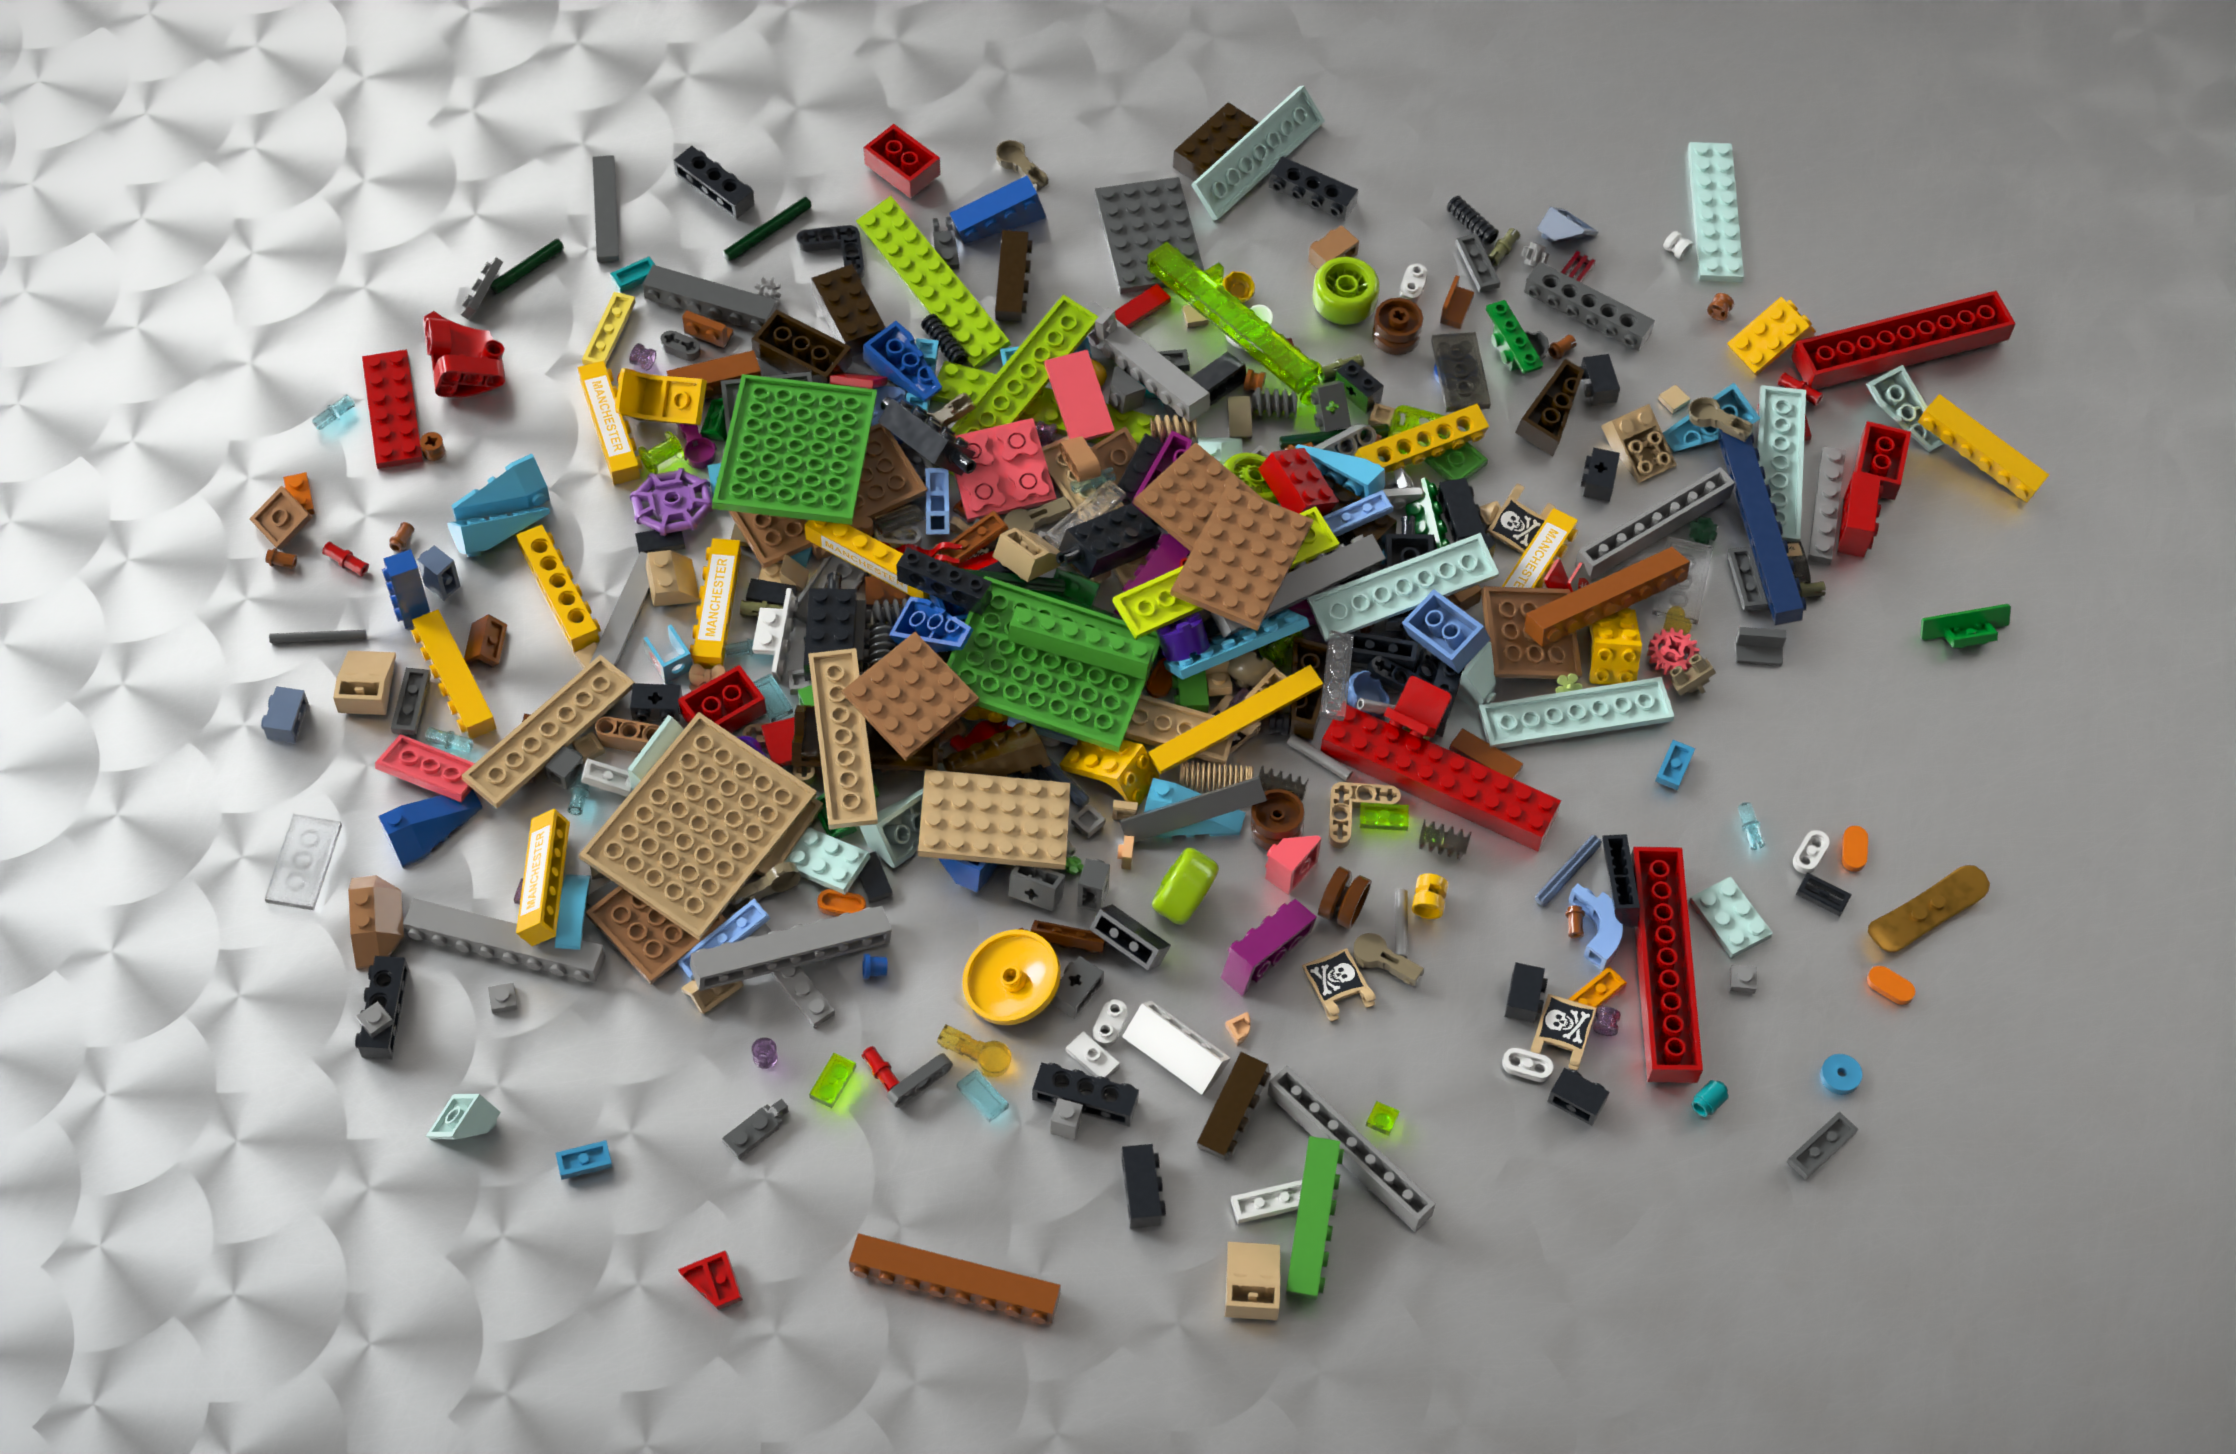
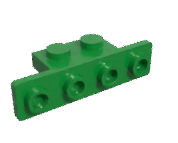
(1511, 339)
(1428, 514)
(1078, 591)
(1967, 626)

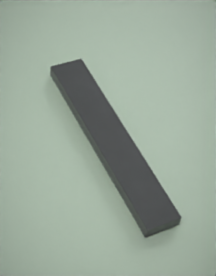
(605, 208)
(1194, 809)

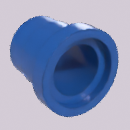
(874, 966)

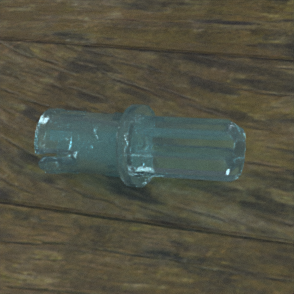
(333, 412)
(1106, 475)
(739, 648)
(449, 740)
(579, 794)
(1751, 825)

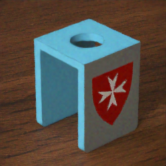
(665, 669)

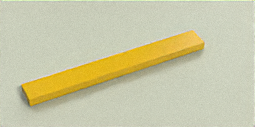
(1235, 719)

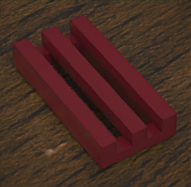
(1582, 261)

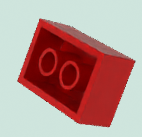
(902, 161)
(1883, 454)
(1297, 481)
(1859, 514)
(726, 700)

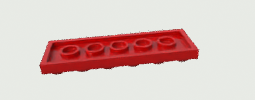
(392, 409)

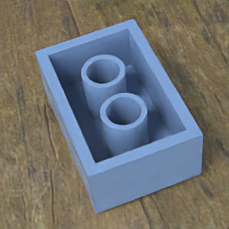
(1446, 631)

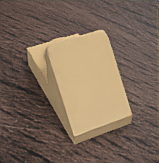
(788, 572)
(1219, 680)

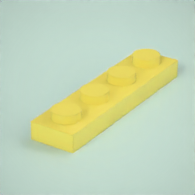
(609, 328)

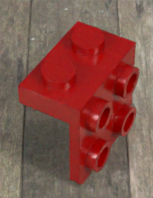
(1419, 708)

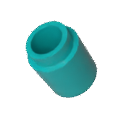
(1710, 1098)

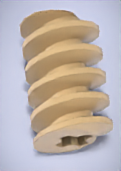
(1163, 428)

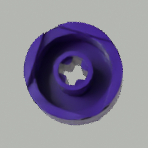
(1183, 638)

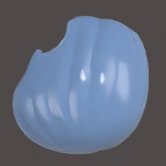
(1364, 686)

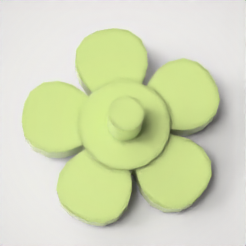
(1568, 683)

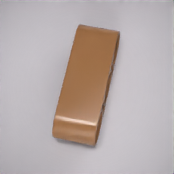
(1080, 459)
(620, 730)

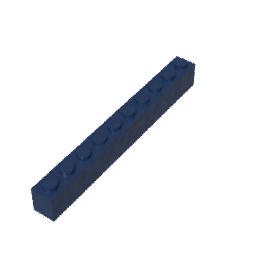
(1763, 529)

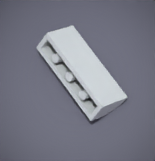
(1176, 1047)

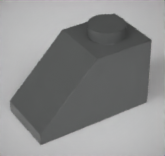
(1125, 392)

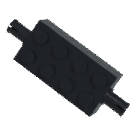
(927, 436)
(1108, 541)
(1400, 549)
(829, 619)

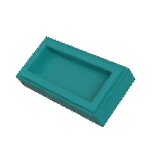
(632, 275)

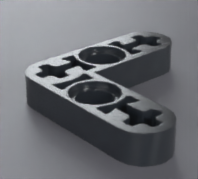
(845, 243)
(1387, 665)

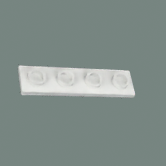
(774, 631)

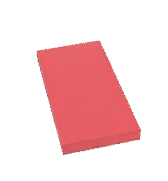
(1079, 396)
(426, 767)

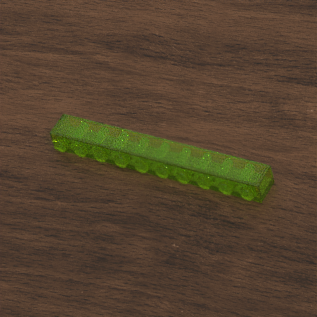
(1233, 318)

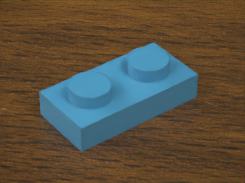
(1675, 764)
(583, 1160)

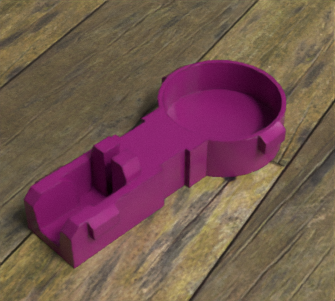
(699, 455)

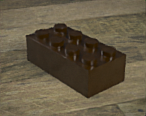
(1212, 141)
(847, 307)
(800, 348)

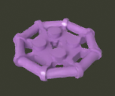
(669, 486)

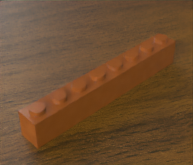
(1606, 596)
(954, 1278)

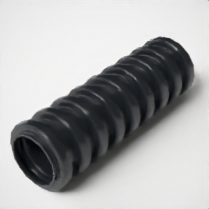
(1472, 220)
(947, 343)

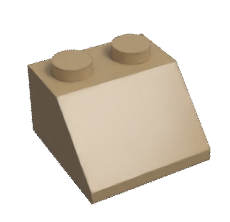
(671, 578)

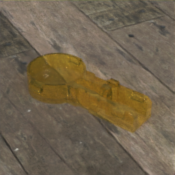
(991, 1057)

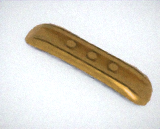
(1929, 909)

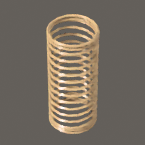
(1184, 772)

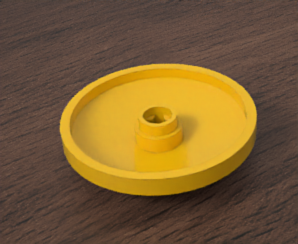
(1011, 977)

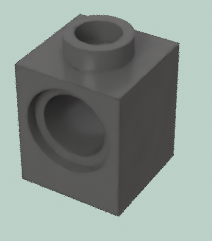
(565, 767)

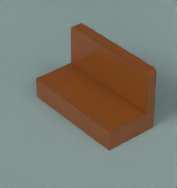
(1456, 305)
(485, 640)

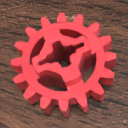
(1672, 651)

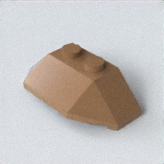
(374, 918)

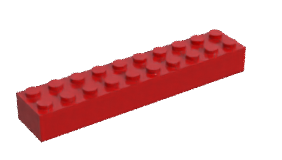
(1903, 340)
(1441, 777)
(1666, 967)

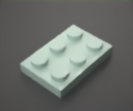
(828, 860)
(1730, 917)

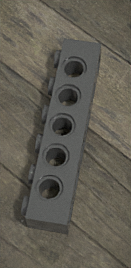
(1589, 306)

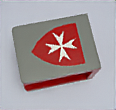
(1558, 579)

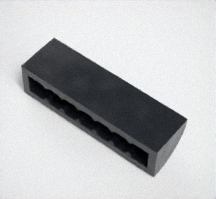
(1218, 378)
(1621, 879)

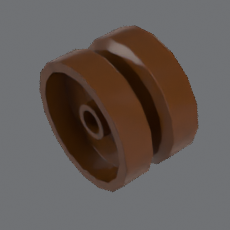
(1397, 326)
(1277, 818)
(1344, 897)

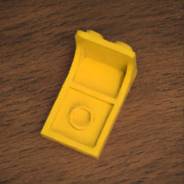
(1771, 335)
(660, 397)
(1615, 648)
(1126, 771)

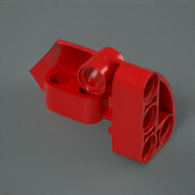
(462, 358)

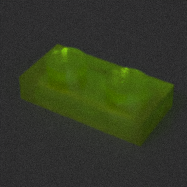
(1384, 816)
(832, 1080)

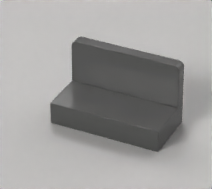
(1760, 646)

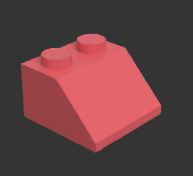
(1291, 861)

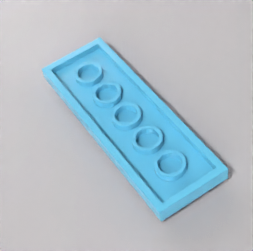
(1237, 644)

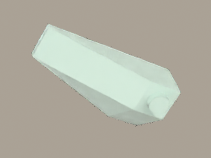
(1903, 402)
(897, 830)

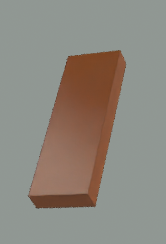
(976, 537)
(1478, 750)

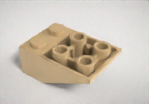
(1640, 443)
(1025, 553)
(364, 682)
(1252, 1281)

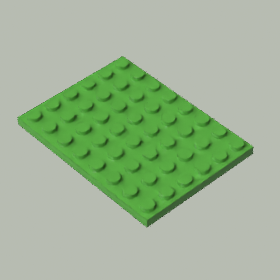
(795, 449)
(1044, 686)

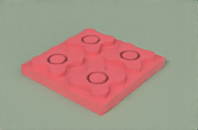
(1007, 472)

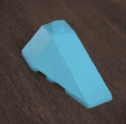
(1687, 435)
(1351, 472)
(514, 490)
(477, 534)
(1166, 793)

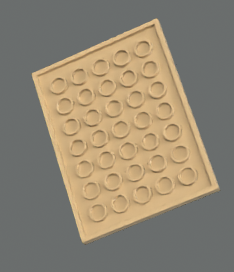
(698, 825)

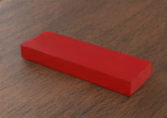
(1142, 306)

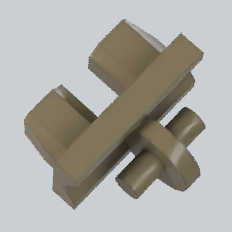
(1694, 677)

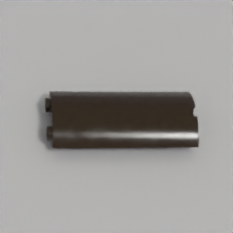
(882, 755)

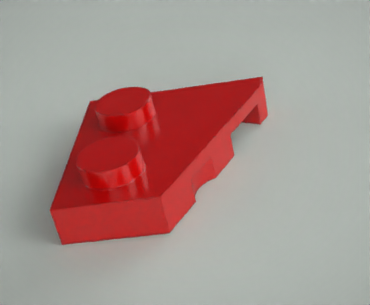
(714, 1279)

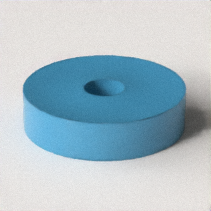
(1836, 1083)

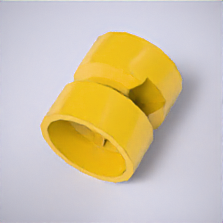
(1430, 896)

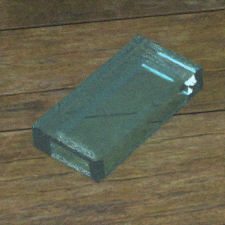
(776, 702)
(982, 1095)

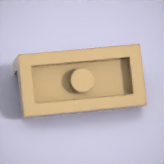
(710, 997)

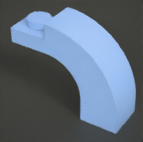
(937, 501)
(1609, 930)

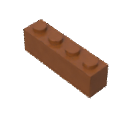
(719, 370)

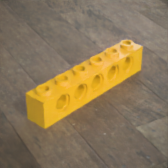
(1469, 418)
(577, 634)

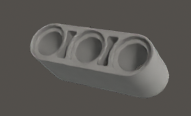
(1353, 440)

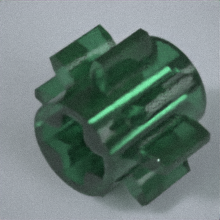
(1703, 530)

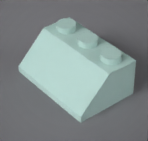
(654, 749)

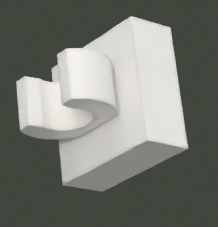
(1402, 480)

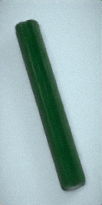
(526, 265)

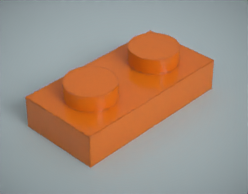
(299, 488)

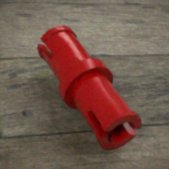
(1811, 394)
(345, 558)
(880, 1069)

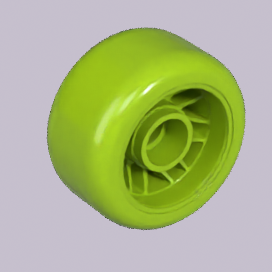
(1345, 290)
(1246, 467)
(1185, 886)

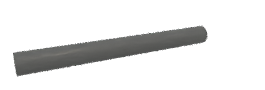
(317, 636)

